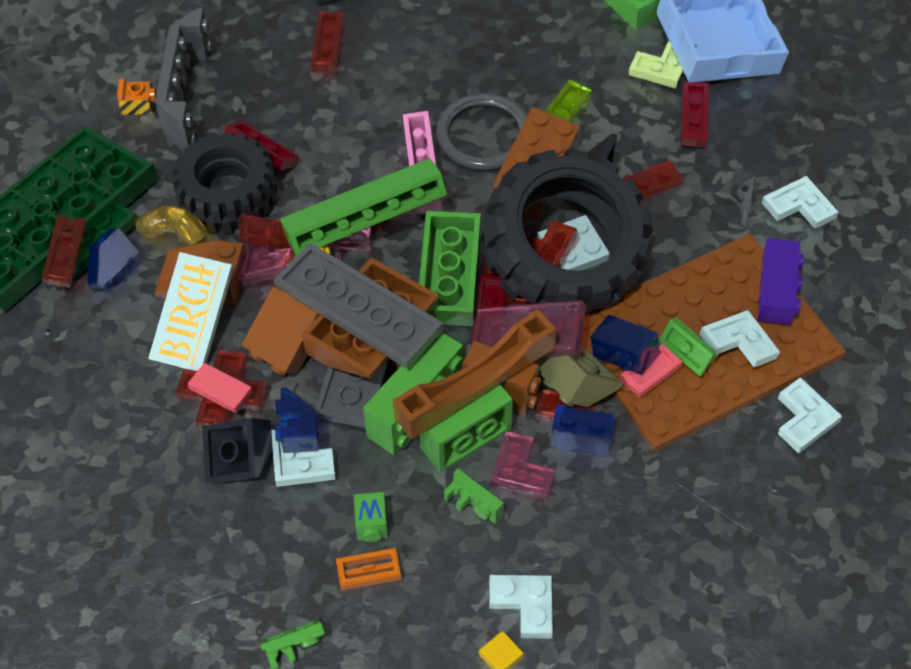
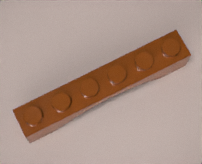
(434, 401)

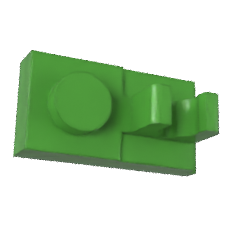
(688, 346)
(483, 502)
(304, 634)

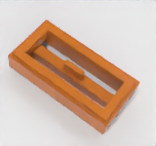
(371, 579)

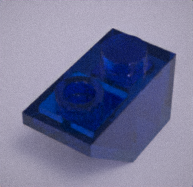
(109, 256)
(298, 424)

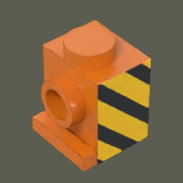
(136, 97)

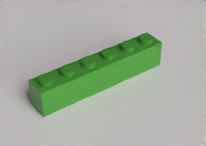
(364, 206)

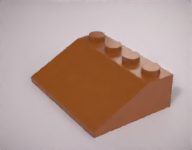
(346, 352)

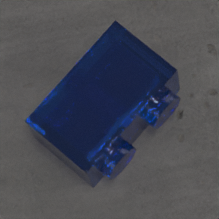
(625, 344)
(582, 430)

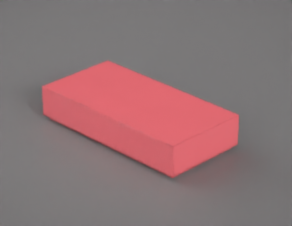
(662, 367)
(220, 388)

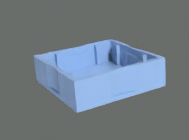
(722, 38)

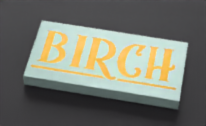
(191, 312)

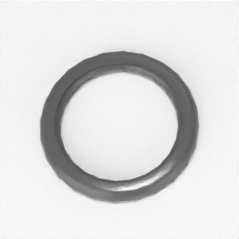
(466, 102)

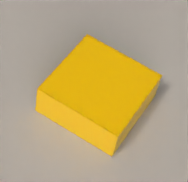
(501, 652)

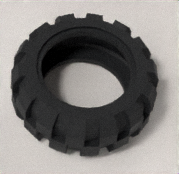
(583, 182)

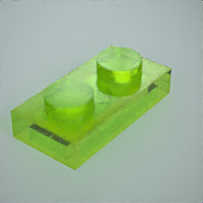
(569, 101)

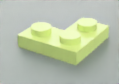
(661, 70)

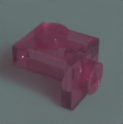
(357, 241)

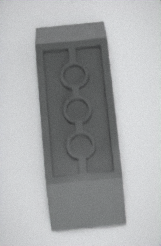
(185, 43)

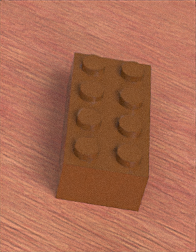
(538, 134)

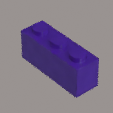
(780, 281)

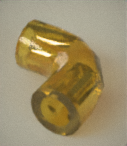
(173, 220)

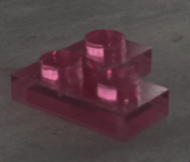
(263, 263)
(515, 473)

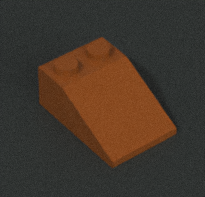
(221, 251)

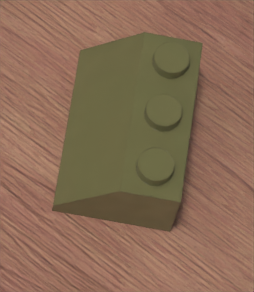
(578, 378)

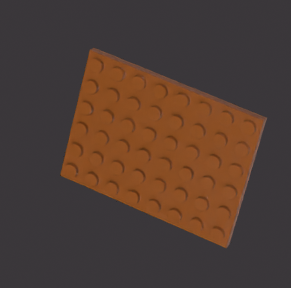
(699, 295)

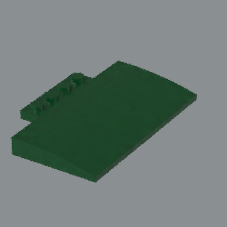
(79, 179)

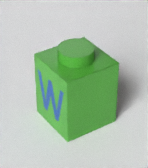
(370, 516)

